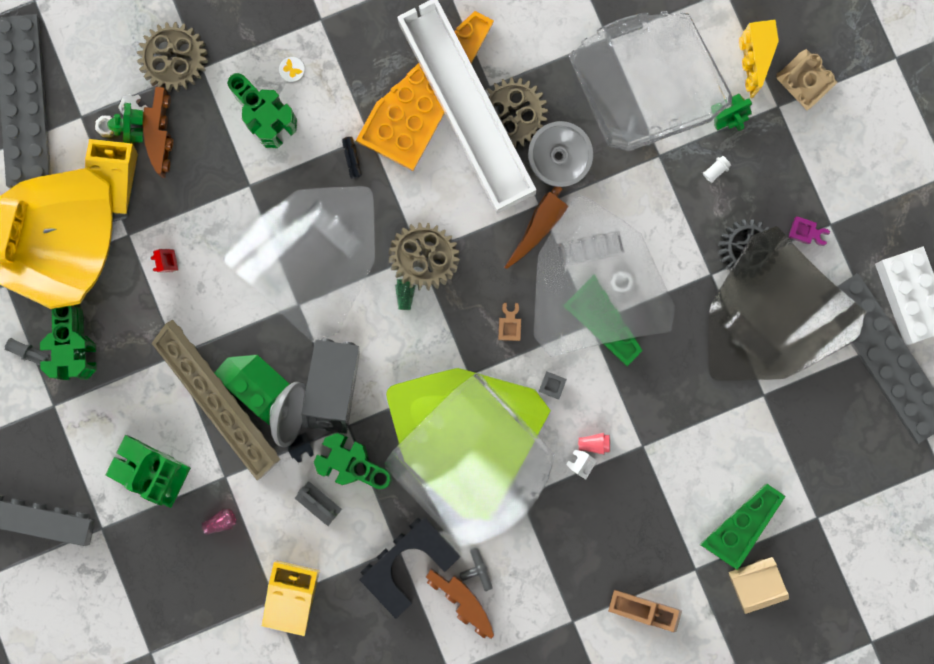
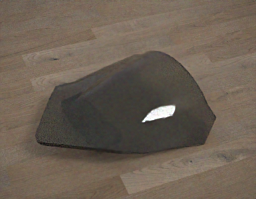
(777, 314)

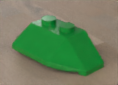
(252, 383)

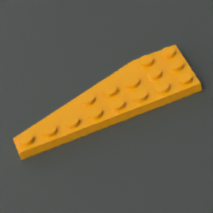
(410, 112)

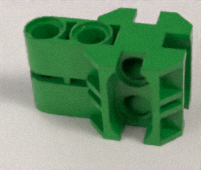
(267, 116)
(69, 352)
(346, 463)
(148, 472)

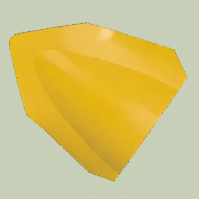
(63, 263)

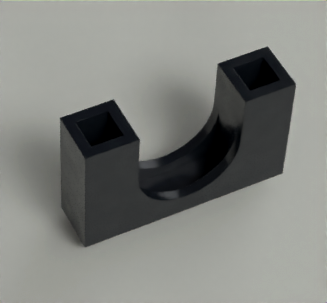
(379, 578)

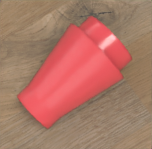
(596, 443)

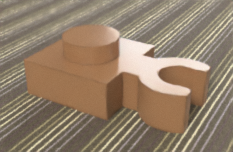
(509, 327)

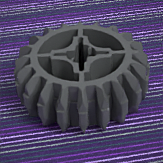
(738, 247)

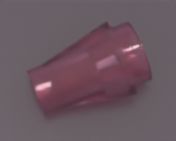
(219, 522)

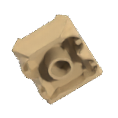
(806, 78)
(758, 585)

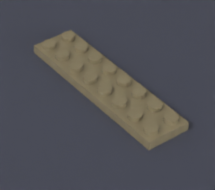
(215, 400)

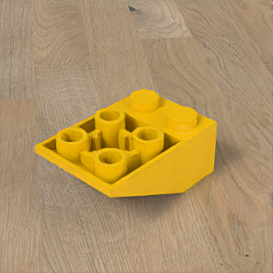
(758, 46)
(116, 165)
(289, 597)

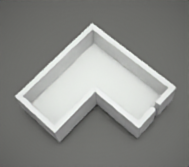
(910, 292)

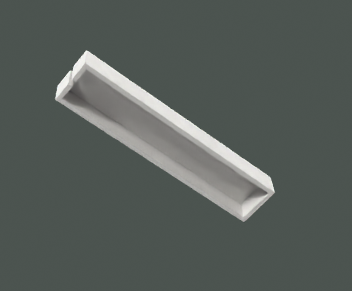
(467, 106)

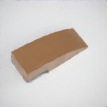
(645, 611)

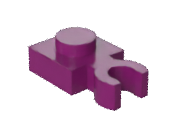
(804, 231)

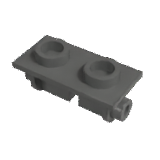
(318, 503)

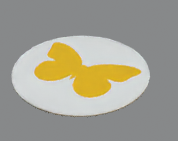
(291, 69)

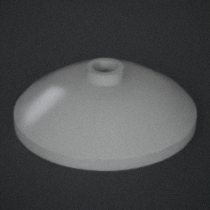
(570, 143)
(286, 414)

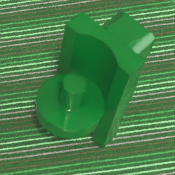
(734, 115)
(130, 116)

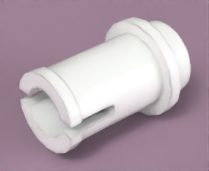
(717, 169)

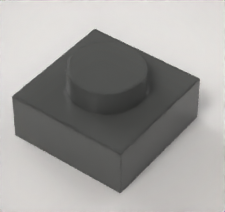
(552, 385)

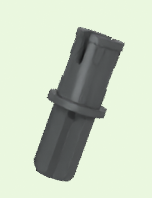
(26, 352)

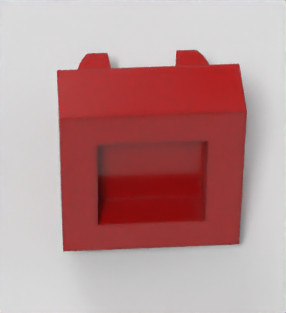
(165, 260)

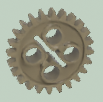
(176, 38)
(503, 96)
(441, 250)

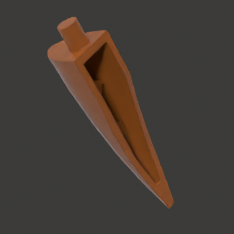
(543, 220)

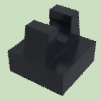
(300, 446)

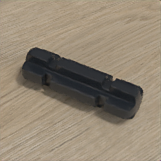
(351, 157)

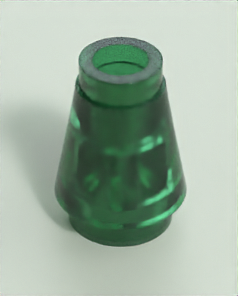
(404, 295)

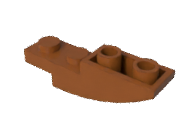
(156, 140)
(469, 608)

